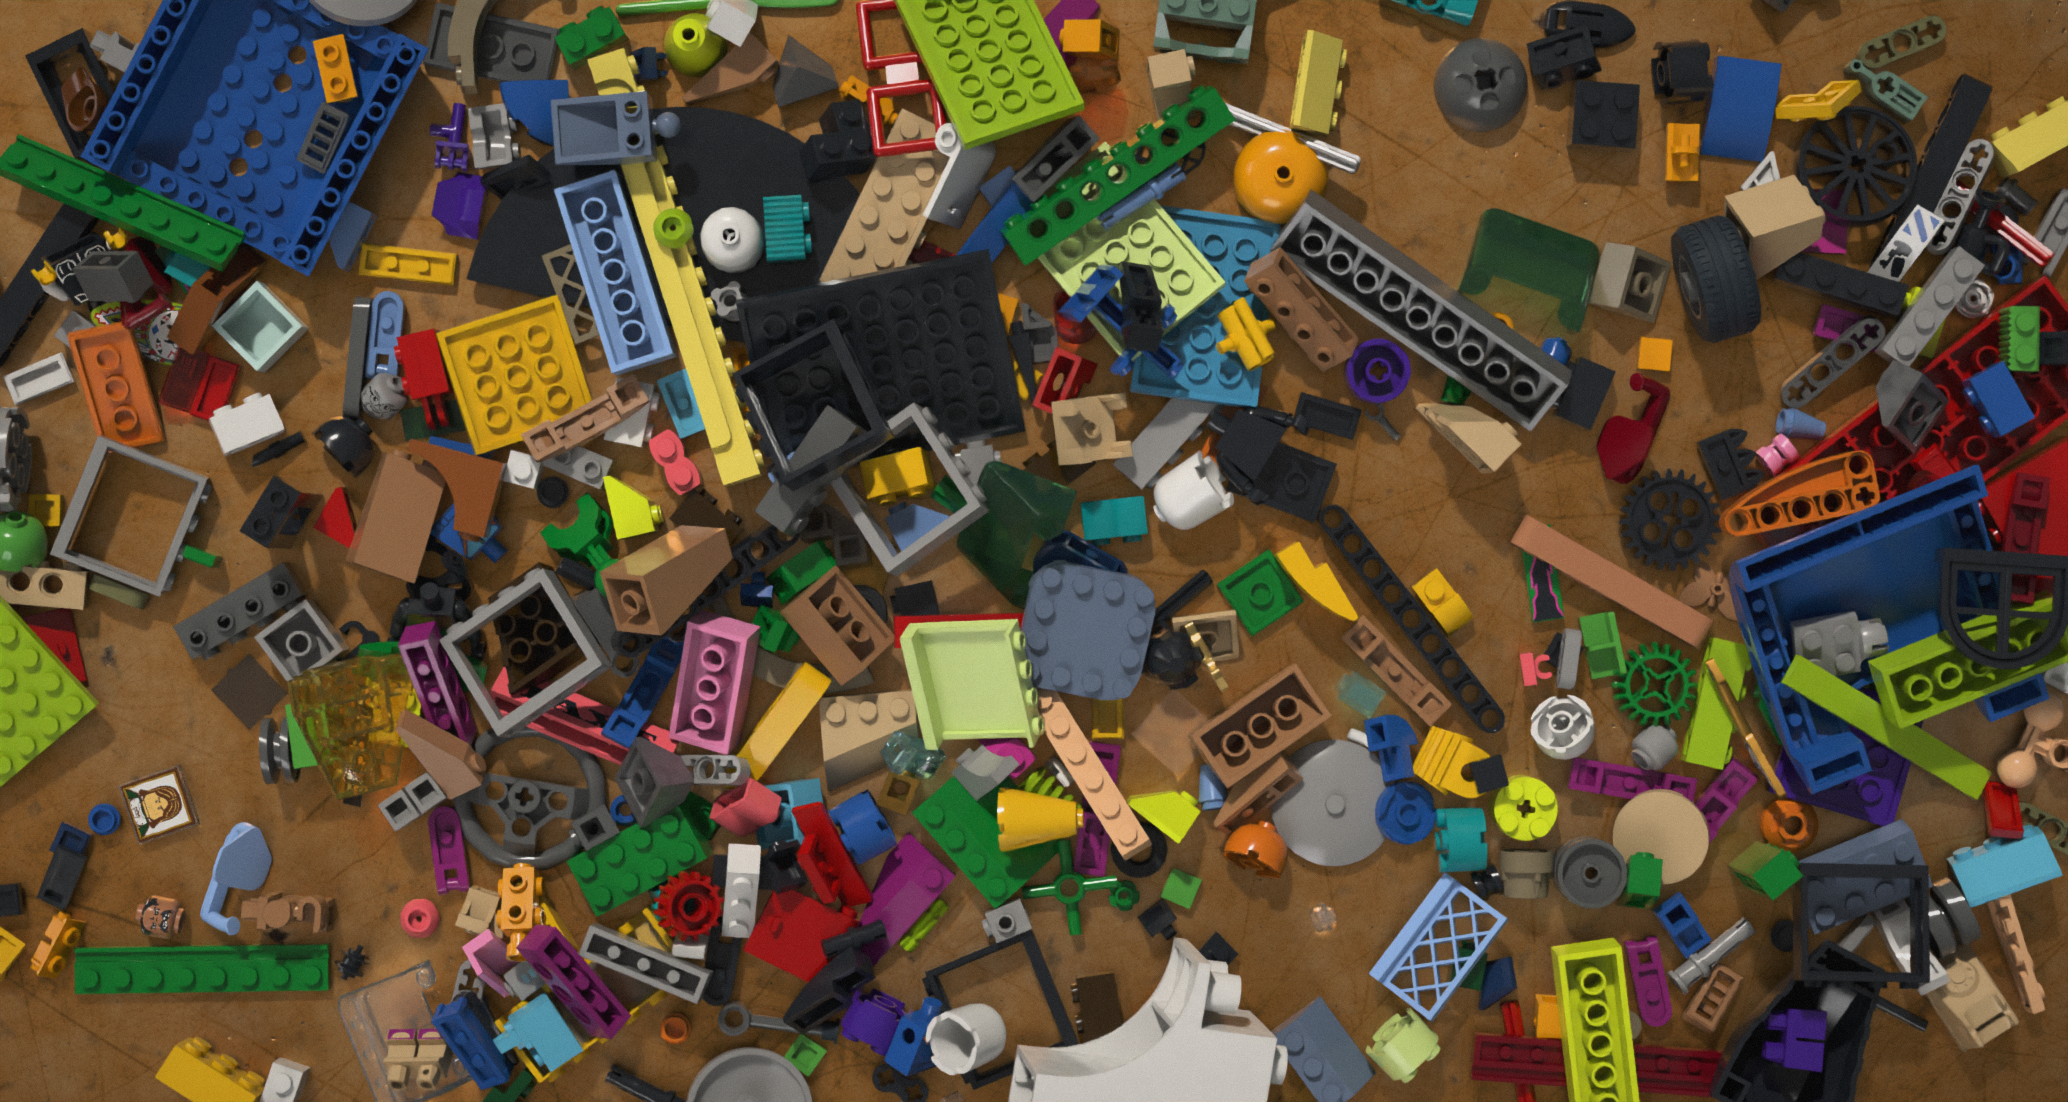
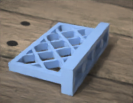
(1416, 931)

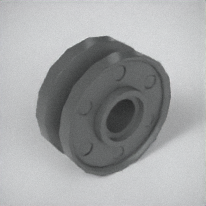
(276, 752)

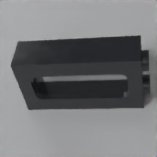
(43, 67)
(272, 517)

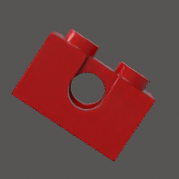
(1076, 373)

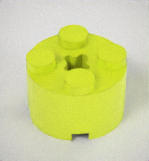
(1535, 821)

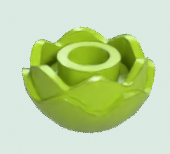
(682, 233)

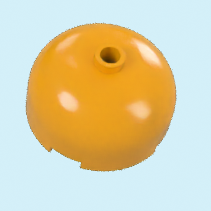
(1260, 187)

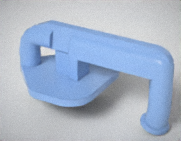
(239, 864)

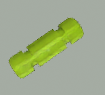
(923, 925)

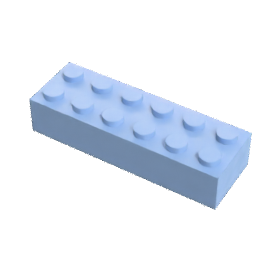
(615, 272)

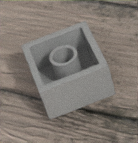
(301, 640)

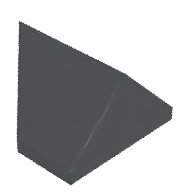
(801, 74)

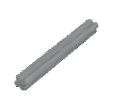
(1325, 153)

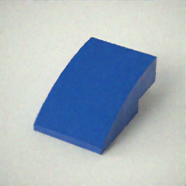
(1740, 108)

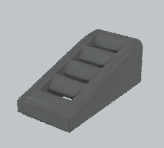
(313, 133)

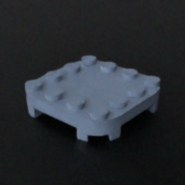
(1087, 630)

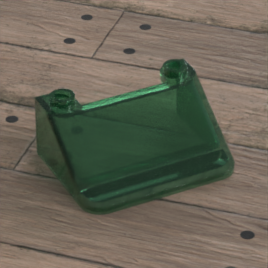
(1533, 258)
(1018, 509)

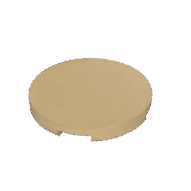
(1668, 828)

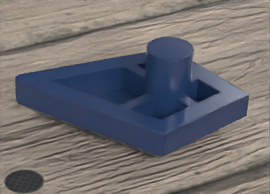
(1497, 982)

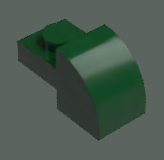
(521, 1087)

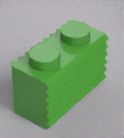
(2020, 338)

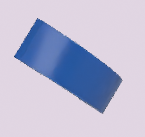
(644, 692)

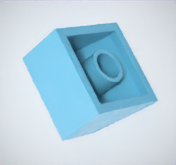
(785, 826)

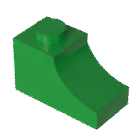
(774, 630)
(1643, 881)

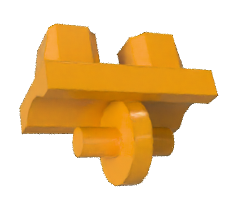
(1682, 152)

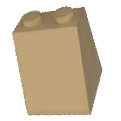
(1775, 221)

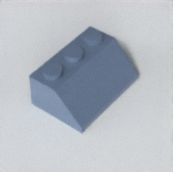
(1323, 1053)

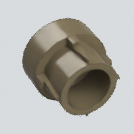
(1526, 872)

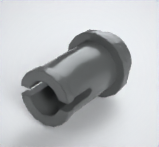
(2016, 196)

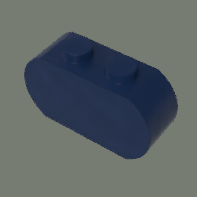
(1077, 551)

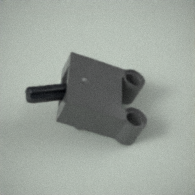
(598, 615)

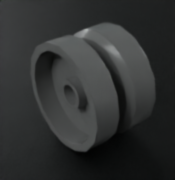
(1607, 879)
(1949, 919)

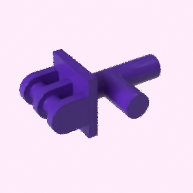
(453, 147)

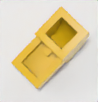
(1442, 602)

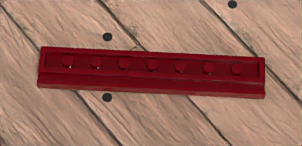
(1542, 1063)

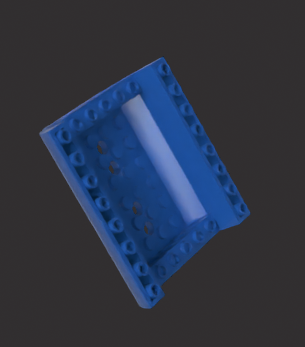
(211, 80)

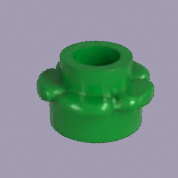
(1132, 895)

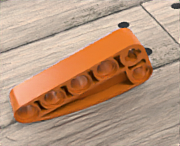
(1810, 485)

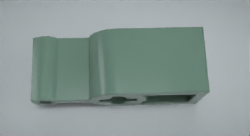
(1900, 98)

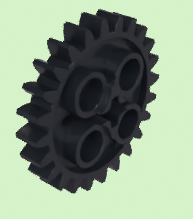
(1698, 526)

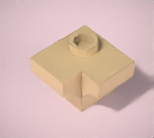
(480, 912)

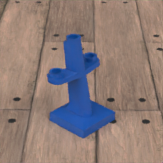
(1094, 295)

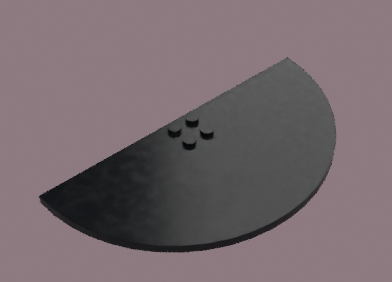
(716, 164)

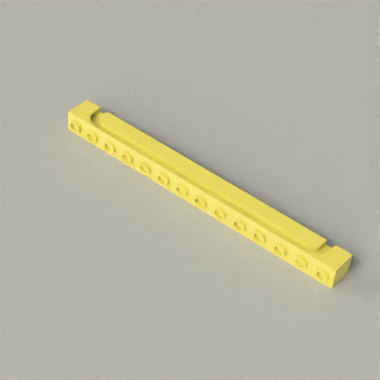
(684, 295)

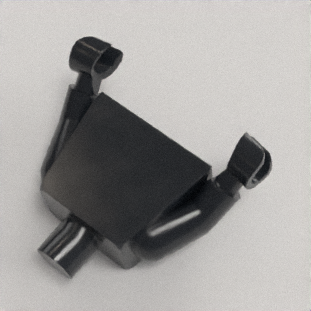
(1249, 442)
(434, 604)

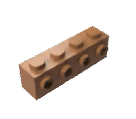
(1301, 309)

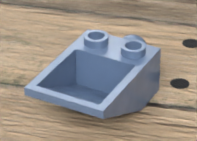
(599, 129)

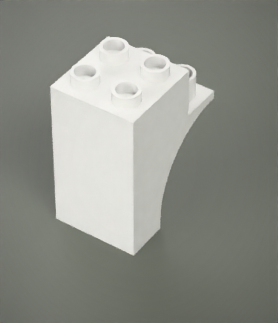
(1176, 1048)

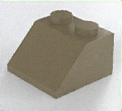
(1629, 281)

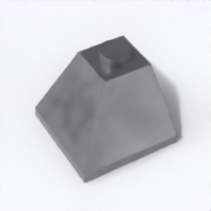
(1908, 404)
(652, 780)

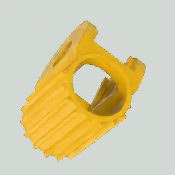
(1443, 759)

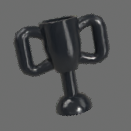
(1975, 236)

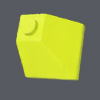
(1167, 811)

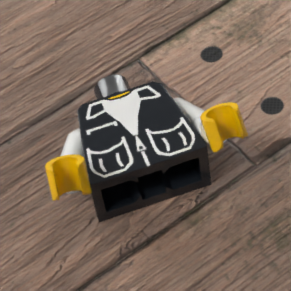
(57, 275)

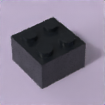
(1603, 116)

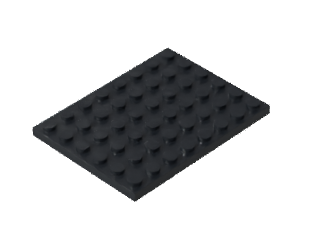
(921, 338)

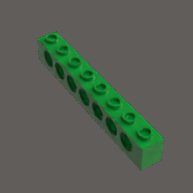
(1214, 118)

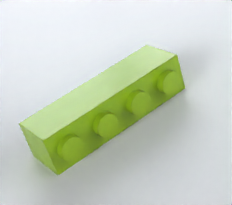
(1709, 720)

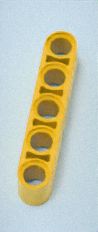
(782, 719)

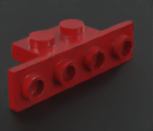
(827, 859)

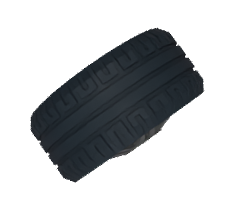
(1716, 279)

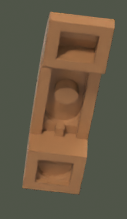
(587, 421)
(1396, 671)

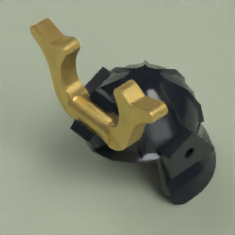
(1176, 656)

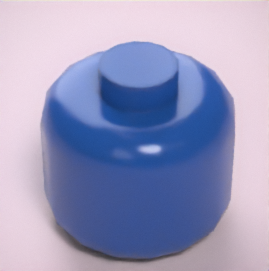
(1558, 349)

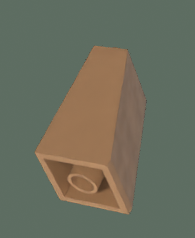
(397, 517)
(664, 578)

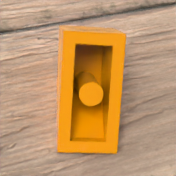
(1090, 39)

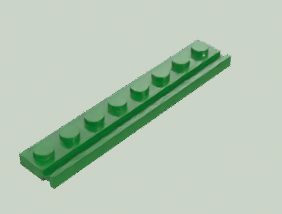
(120, 203)
(202, 968)

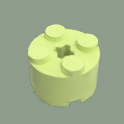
(1403, 1045)

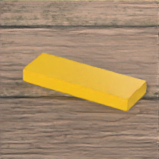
(408, 264)

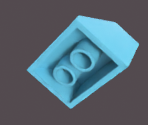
(2003, 866)

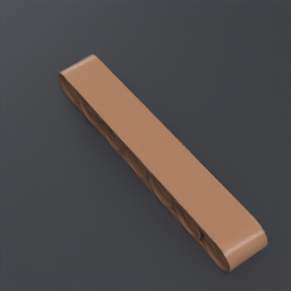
(1612, 582)

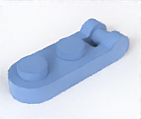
(385, 325)

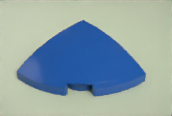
(532, 104)

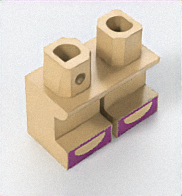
(416, 1056)

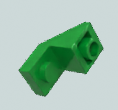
(801, 571)

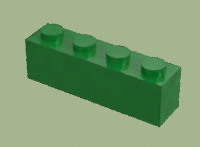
(1766, 869)

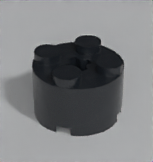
(1681, 71)

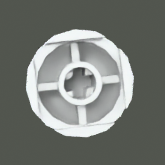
(1563, 727)

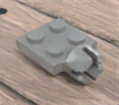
(1839, 641)

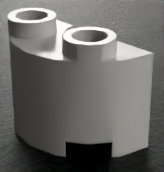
(493, 136)

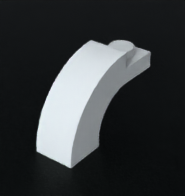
(1894, 928)

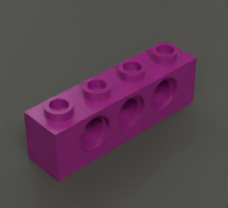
(436, 680)
(573, 981)

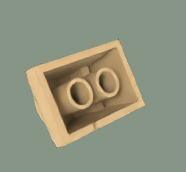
(1971, 1001)

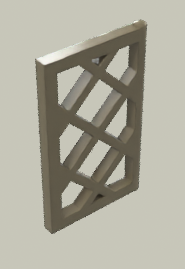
(559, 283)

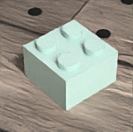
(260, 326)

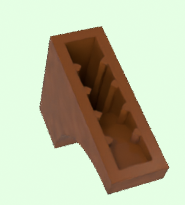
(211, 298)
(473, 484)

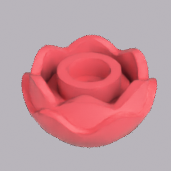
(429, 915)

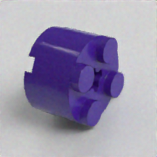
(1387, 356)
(873, 1019)

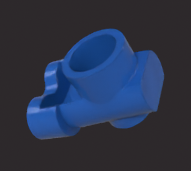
(2016, 259)

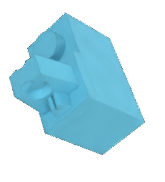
(541, 1027)

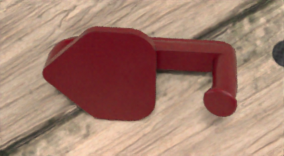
(132, 313)
(1626, 441)

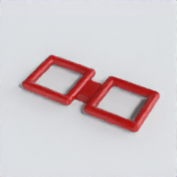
(901, 80)

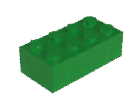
(639, 859)

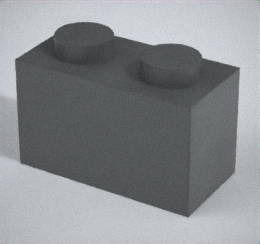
(113, 276)

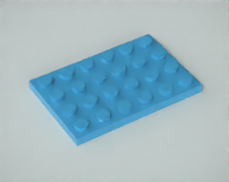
(1207, 376)

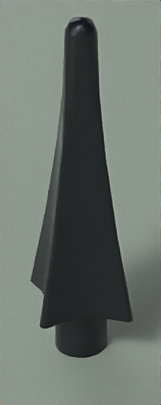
(1021, 346)
(484, 1014)

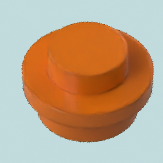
(675, 1028)

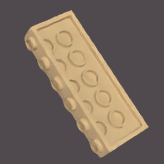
(890, 207)

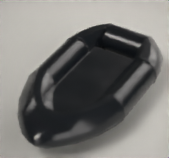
(1606, 23)

